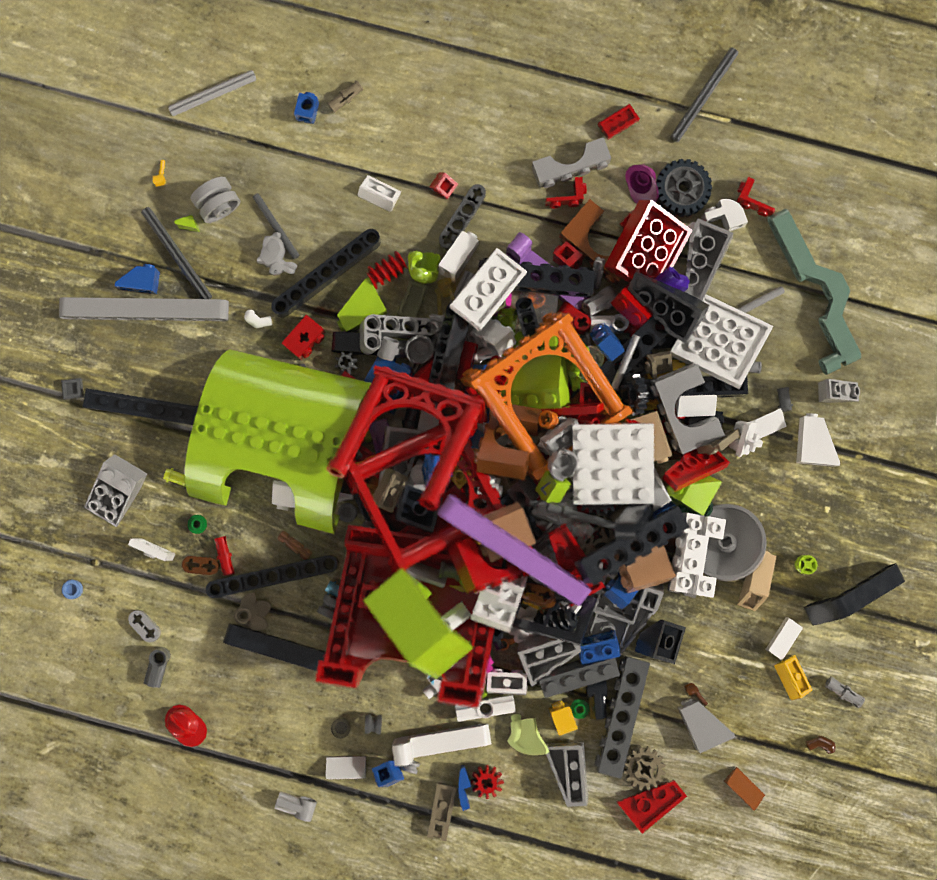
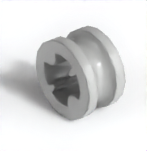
(411, 768)

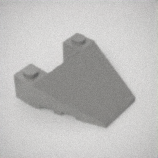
(627, 621)

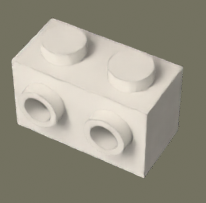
(507, 683)

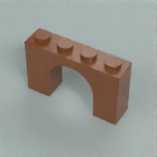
(577, 235)
(505, 461)

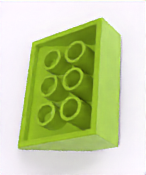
(541, 382)

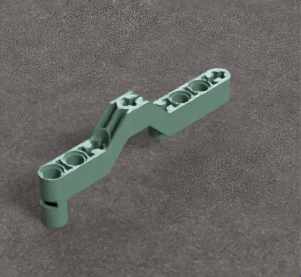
(832, 284)

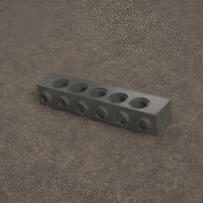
(615, 766)

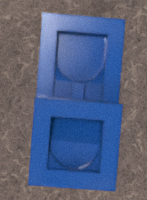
(464, 782)

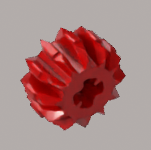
(489, 788)

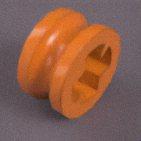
(543, 419)

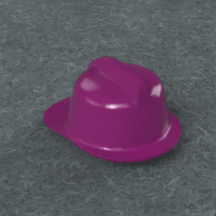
(641, 183)

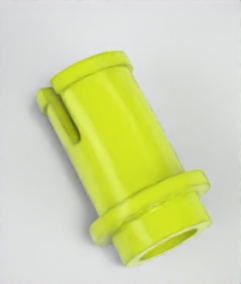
(175, 477)

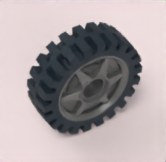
(686, 174)

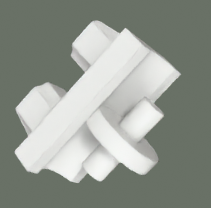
(748, 439)

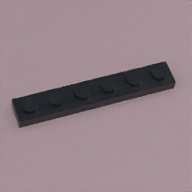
(140, 406)

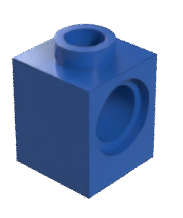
(309, 115)

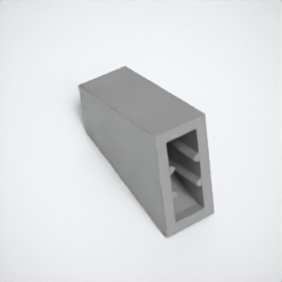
(703, 726)

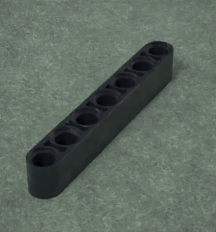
(329, 264)
(244, 579)
(273, 646)

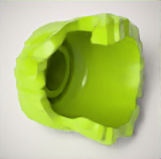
(423, 266)

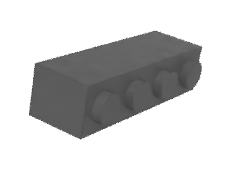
(575, 675)

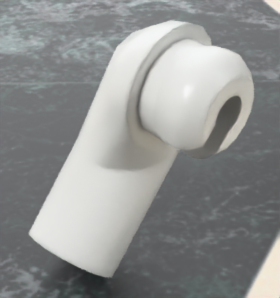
(255, 321)

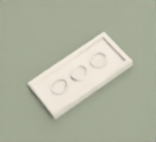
(488, 289)

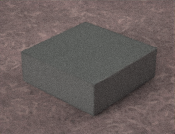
(72, 389)

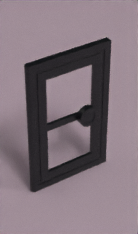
(544, 630)

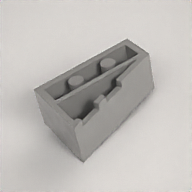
(544, 654)
(569, 768)

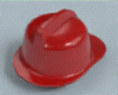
(185, 725)

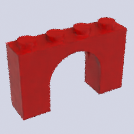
(475, 572)

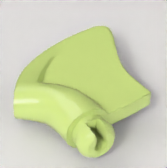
(526, 737)

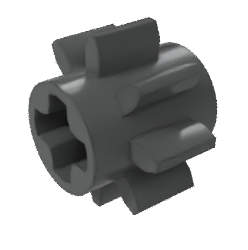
(341, 361)

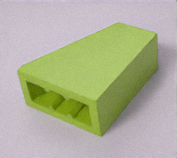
(361, 304)

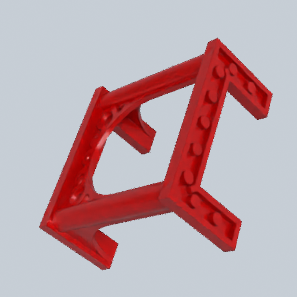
(398, 453)

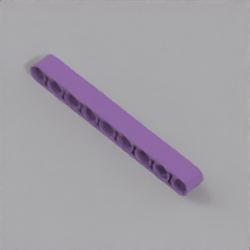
(514, 550)

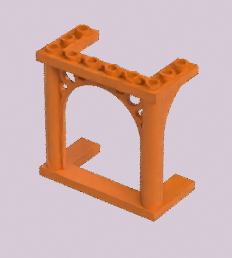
(483, 383)

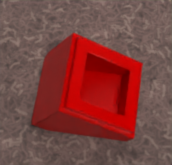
(443, 185)

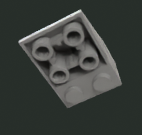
(115, 489)

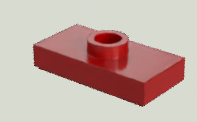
(618, 121)

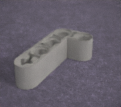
(399, 331)

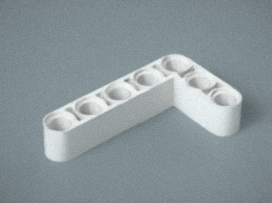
(437, 742)

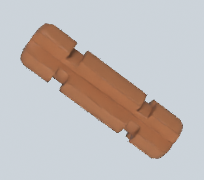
(294, 545)

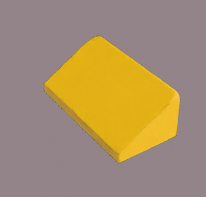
(793, 678)

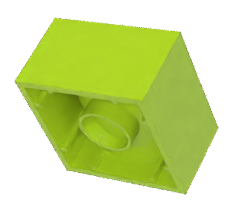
(415, 625)

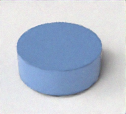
(72, 589)

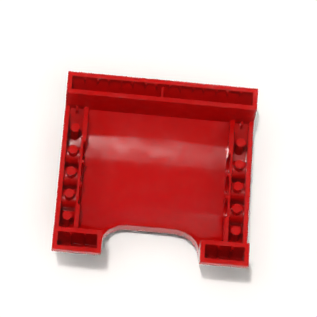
(360, 639)

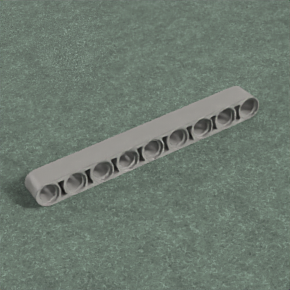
(143, 309)

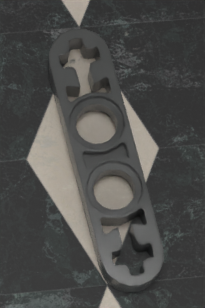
(461, 216)

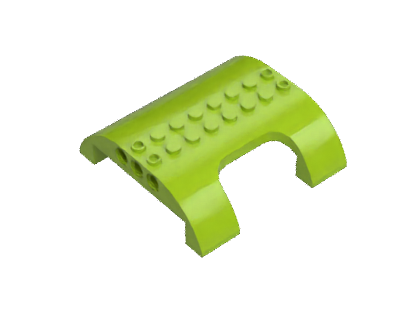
(274, 424)

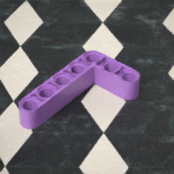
(520, 251)

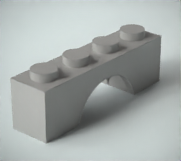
(549, 171)

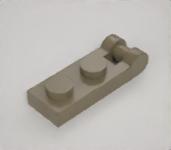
(442, 810)

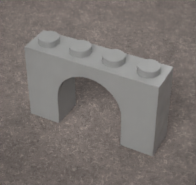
(667, 390)

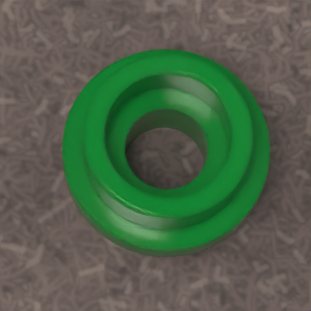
(203, 524)
(579, 702)

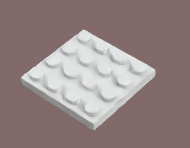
(724, 343)
(613, 463)

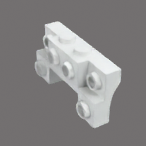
(691, 555)

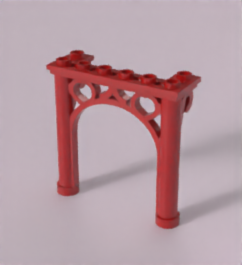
(389, 382)

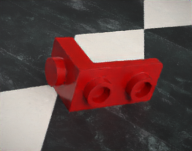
(572, 201)
(748, 203)

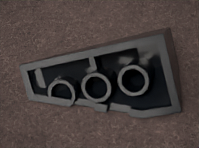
(674, 308)

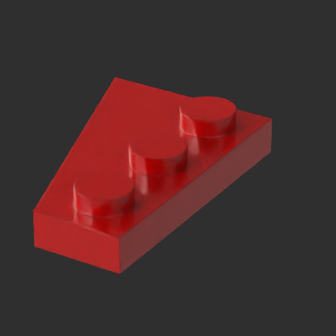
(651, 805)

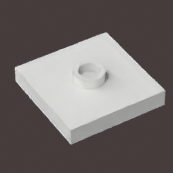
(151, 550)

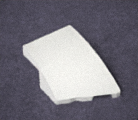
(499, 604)

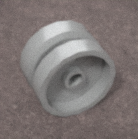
(215, 199)

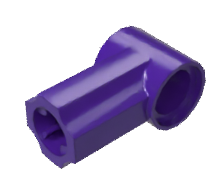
(674, 279)

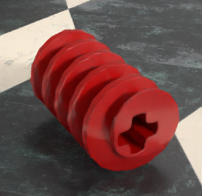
(386, 269)

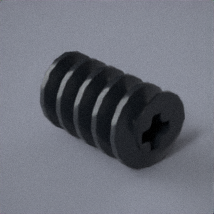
(561, 619)

